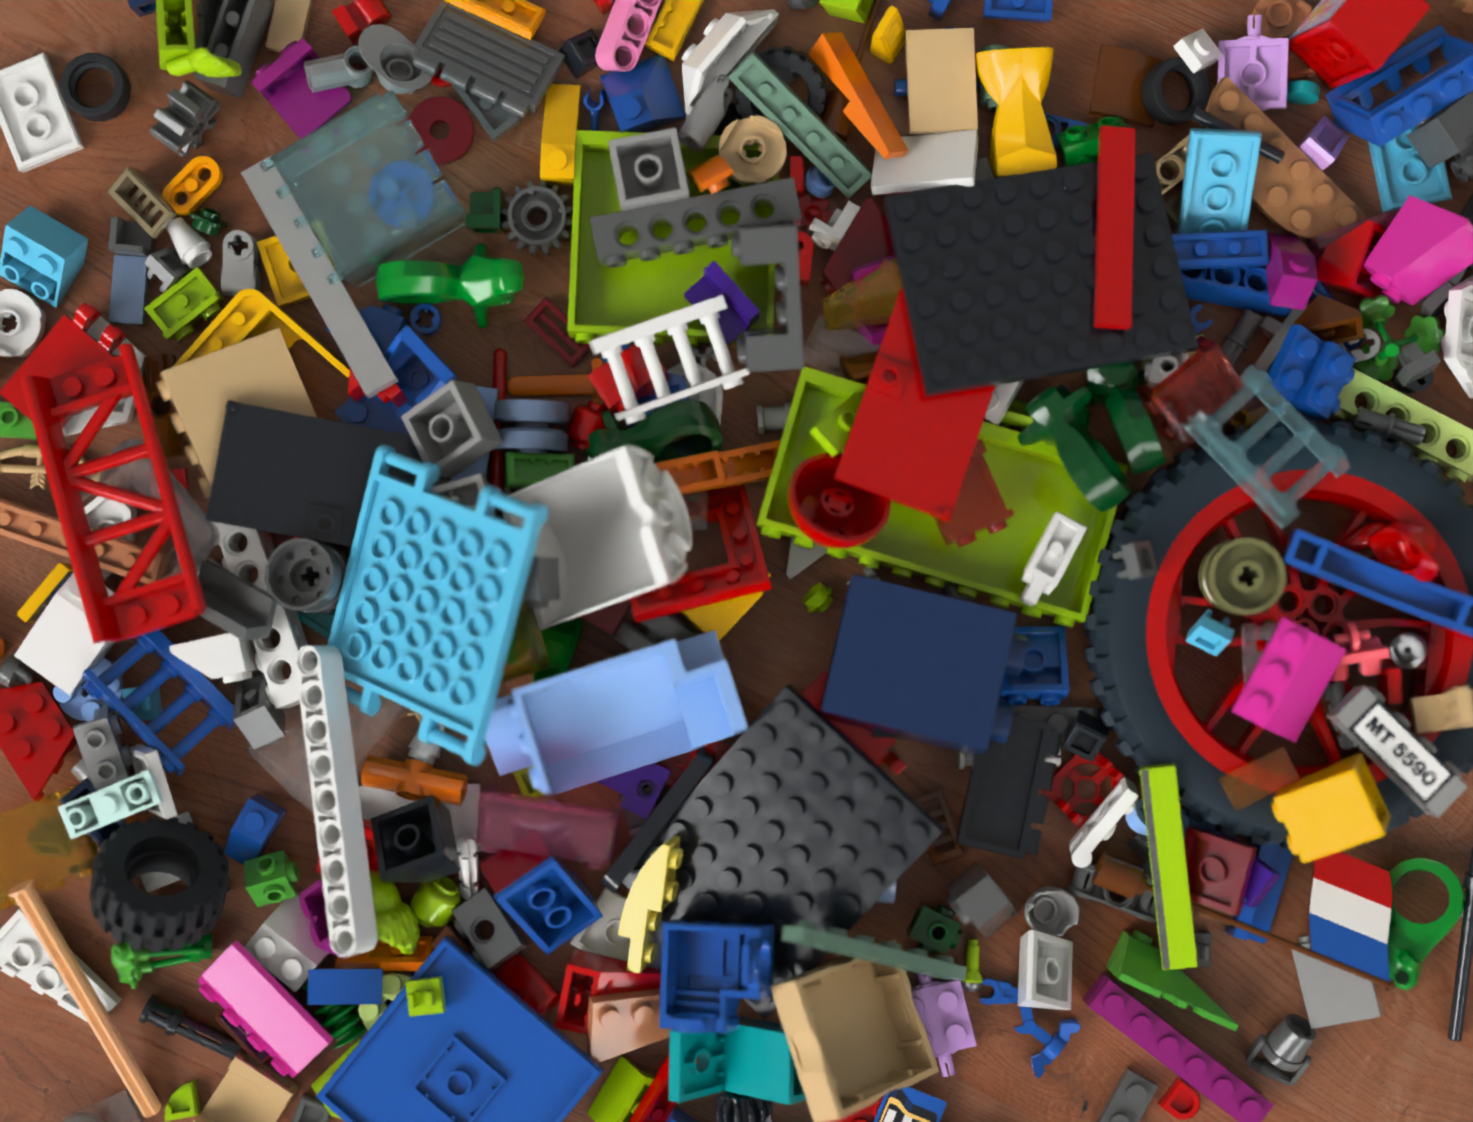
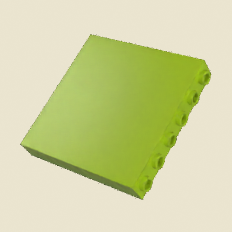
(624, 296)

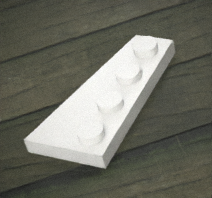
(26, 958)

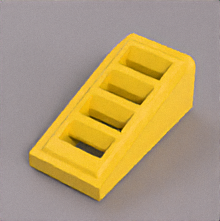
(888, 36)

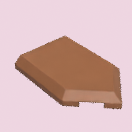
(1280, 20)

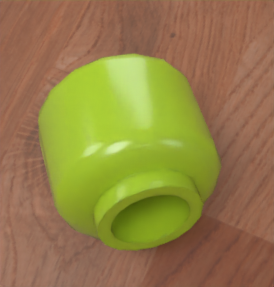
(435, 902)

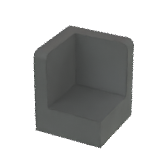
(129, 239)

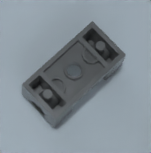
(782, 346)

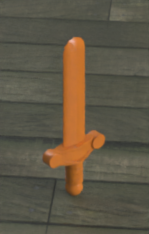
(556, 384)

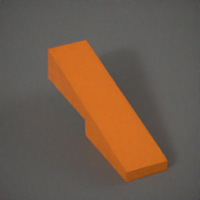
(865, 109)
(722, 469)

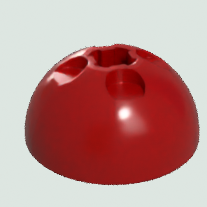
(832, 510)

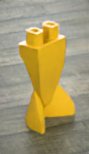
(1020, 129)

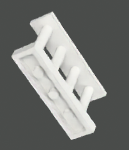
(644, 336)

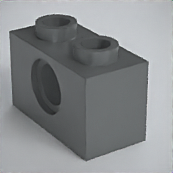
(507, 937)

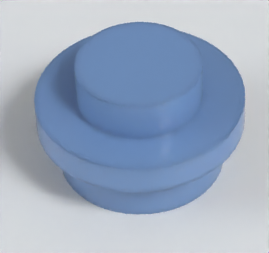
(817, 183)

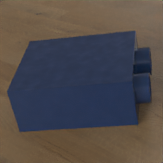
(922, 666)

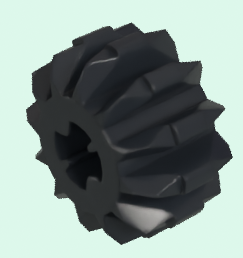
(742, 1108)

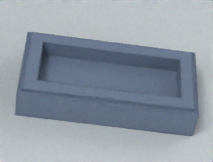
(129, 290)

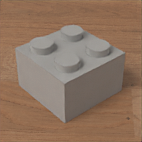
(648, 169)
(452, 428)

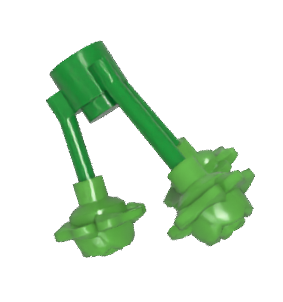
(134, 963)

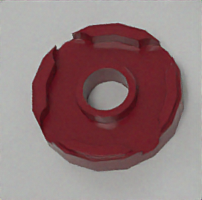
(447, 111)

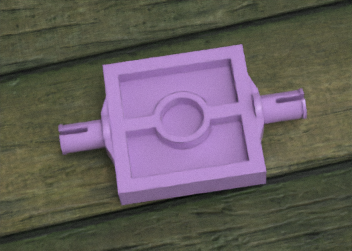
(1257, 66)
(945, 1018)

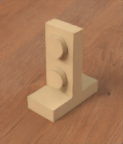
(1443, 711)

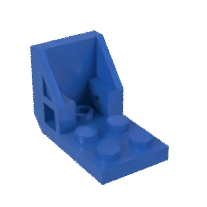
(419, 376)

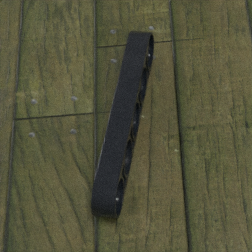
(658, 819)

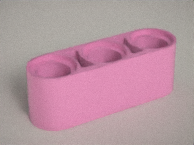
(618, 36)

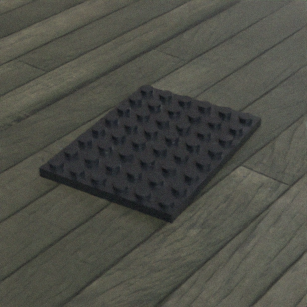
(1007, 278)
(791, 833)

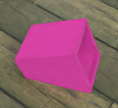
(1420, 251)

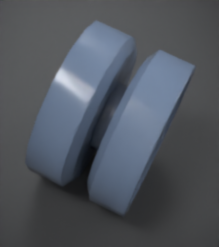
(532, 424)

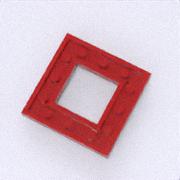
(740, 577)

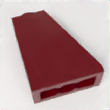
(864, 242)

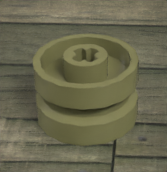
(1262, 572)

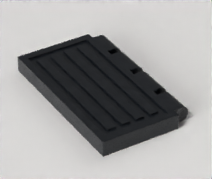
(1004, 790)

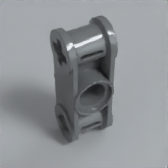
(1139, 906)

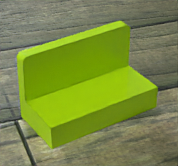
(620, 1093)

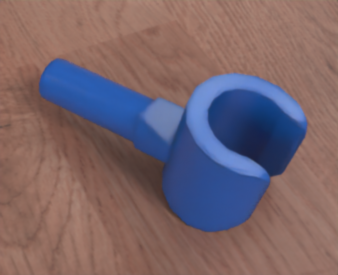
(594, 108)

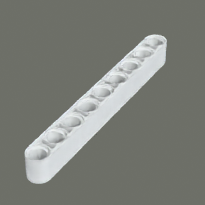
(336, 800)

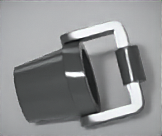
(1284, 1048)

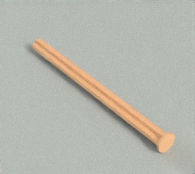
(85, 997)

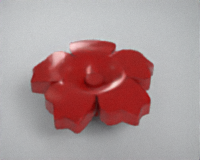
(813, 209)

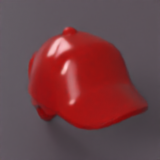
(1399, 545)

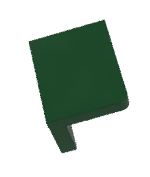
(486, 212)

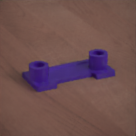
(631, 786)

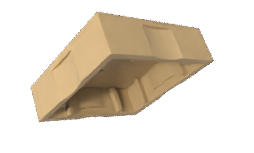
(852, 1034)

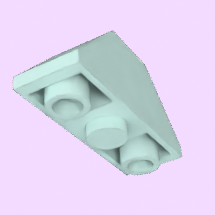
(111, 804)

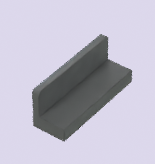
(236, 603)

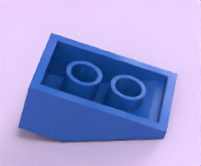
(550, 904)

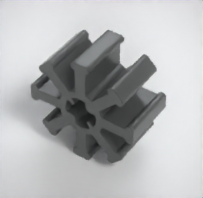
(185, 118)

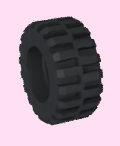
(153, 919)

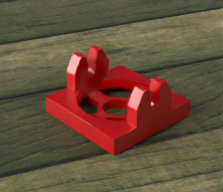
(1067, 769)

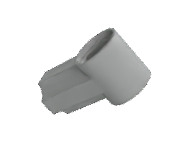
(336, 71)

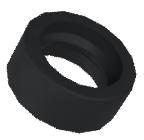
(71, 78)
(1153, 98)

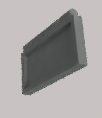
(488, 57)

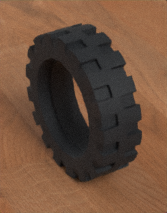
(796, 61)

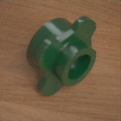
(207, 221)

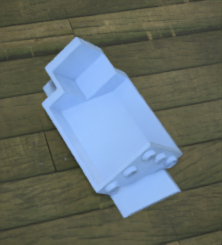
(617, 715)

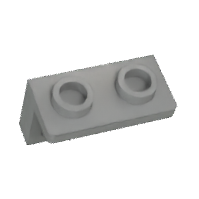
(102, 749)

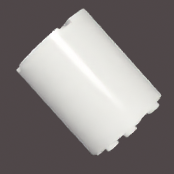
(612, 528)

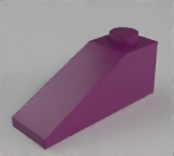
(1290, 271)

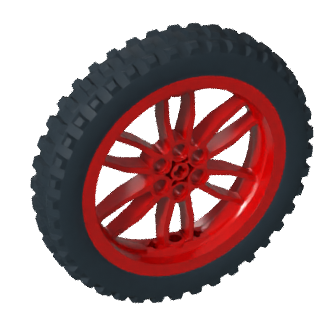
(1138, 620)

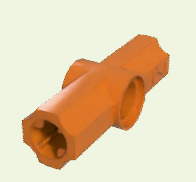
(414, 780)

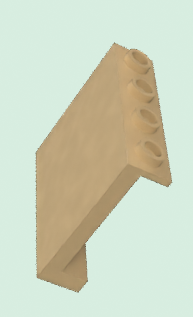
(248, 372)

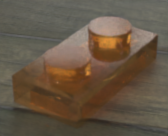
(1259, 778)

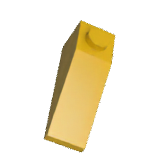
(559, 134)

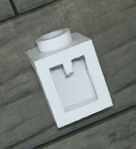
(831, 234)

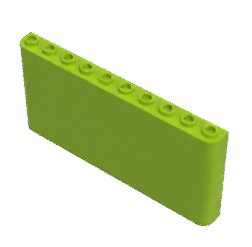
(910, 543)

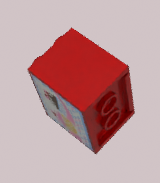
(1353, 36)

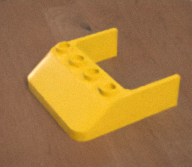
(248, 316)

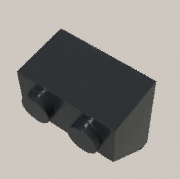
(415, 842)

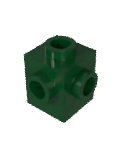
(928, 918)

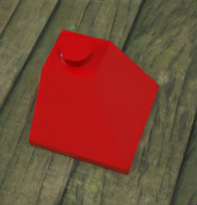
(1344, 258)

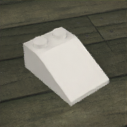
(61, 641)

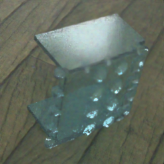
(367, 189)

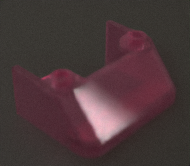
(547, 827)

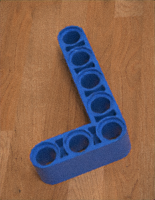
(1234, 291)

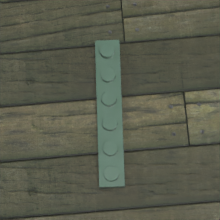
(863, 948)

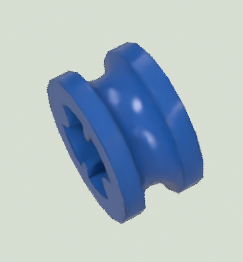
(415, 319)

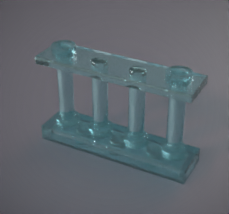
(1257, 479)

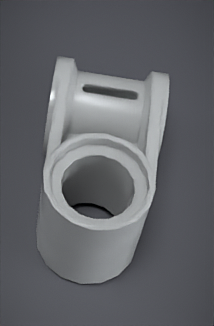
(240, 269)

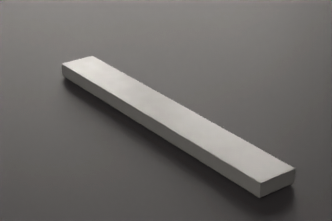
(331, 300)

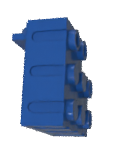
(708, 971)

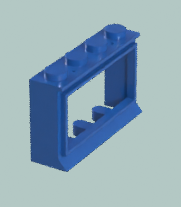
(1413, 103)

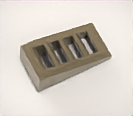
(120, 192)

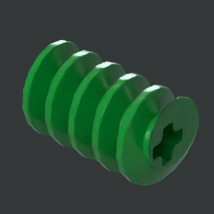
(340, 1021)

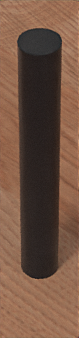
(1213, 122)

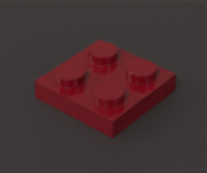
(1217, 869)

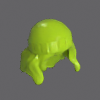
(393, 918)

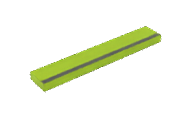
(1168, 866)

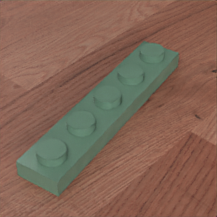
(800, 124)

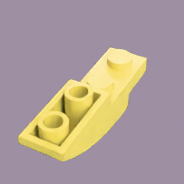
(648, 896)

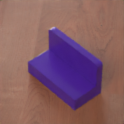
(740, 310)

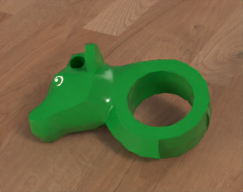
(478, 282)
(1412, 942)

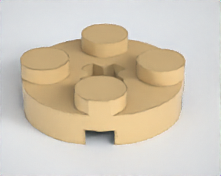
(747, 132)

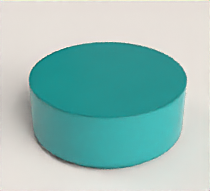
(1303, 92)

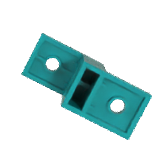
(743, 1061)

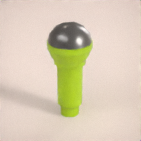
(973, 976)

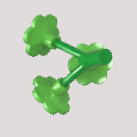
(1375, 315)

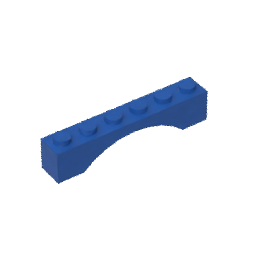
(1379, 582)

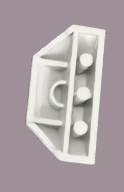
(723, 49)

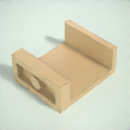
(248, 1093)

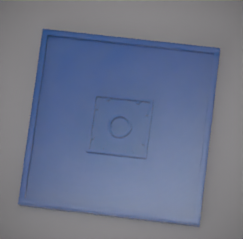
(471, 1064)

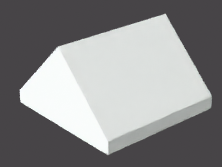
(1045, 971)

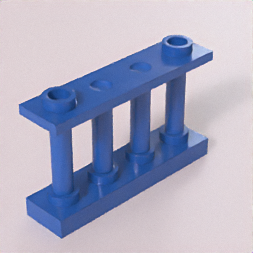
(197, 689)

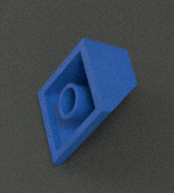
(643, 96)

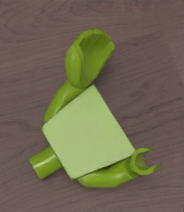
(177, 44)

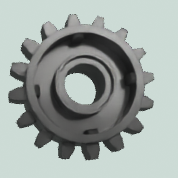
(524, 205)

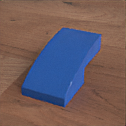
(344, 986)

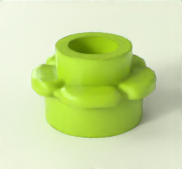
(818, 598)

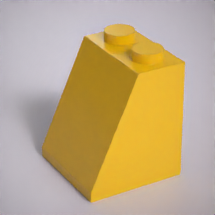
(1332, 809)

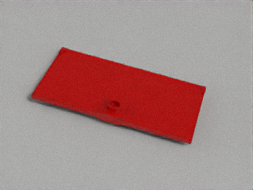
(908, 443)

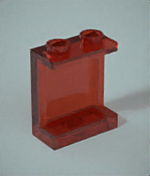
(1197, 385)
(977, 505)

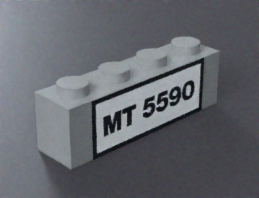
(1397, 751)

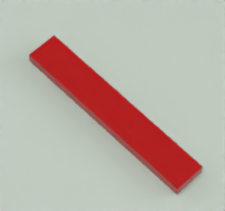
(1114, 228)

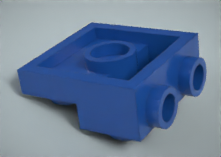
(1311, 372)
(1044, 669)

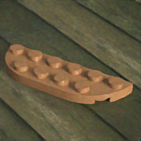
(1295, 191)

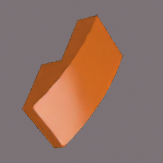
(710, 174)

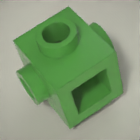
(271, 878)

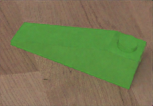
(1140, 966)

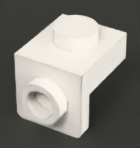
(1198, 51)

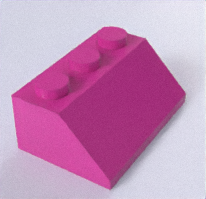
(1288, 679)

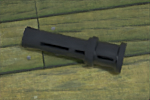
(177, 1016)

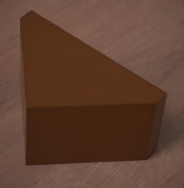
(1332, 320)

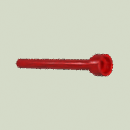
(499, 382)

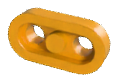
(189, 182)

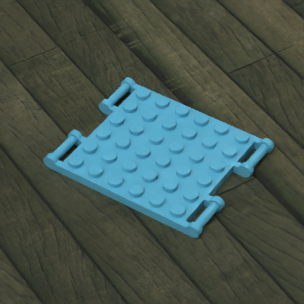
(432, 600)

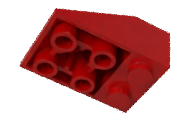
(597, 975)

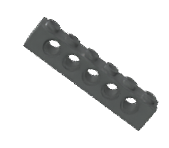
(677, 214)

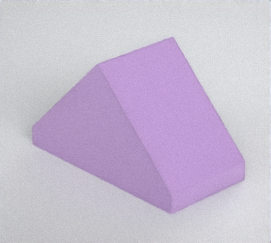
(1323, 143)

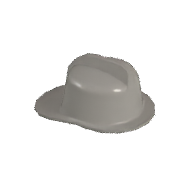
(392, 59)

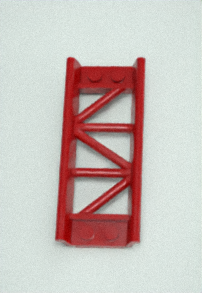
(131, 609)

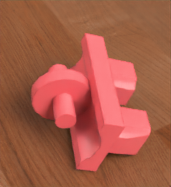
(1360, 649)

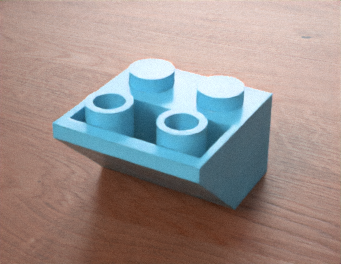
(41, 255)

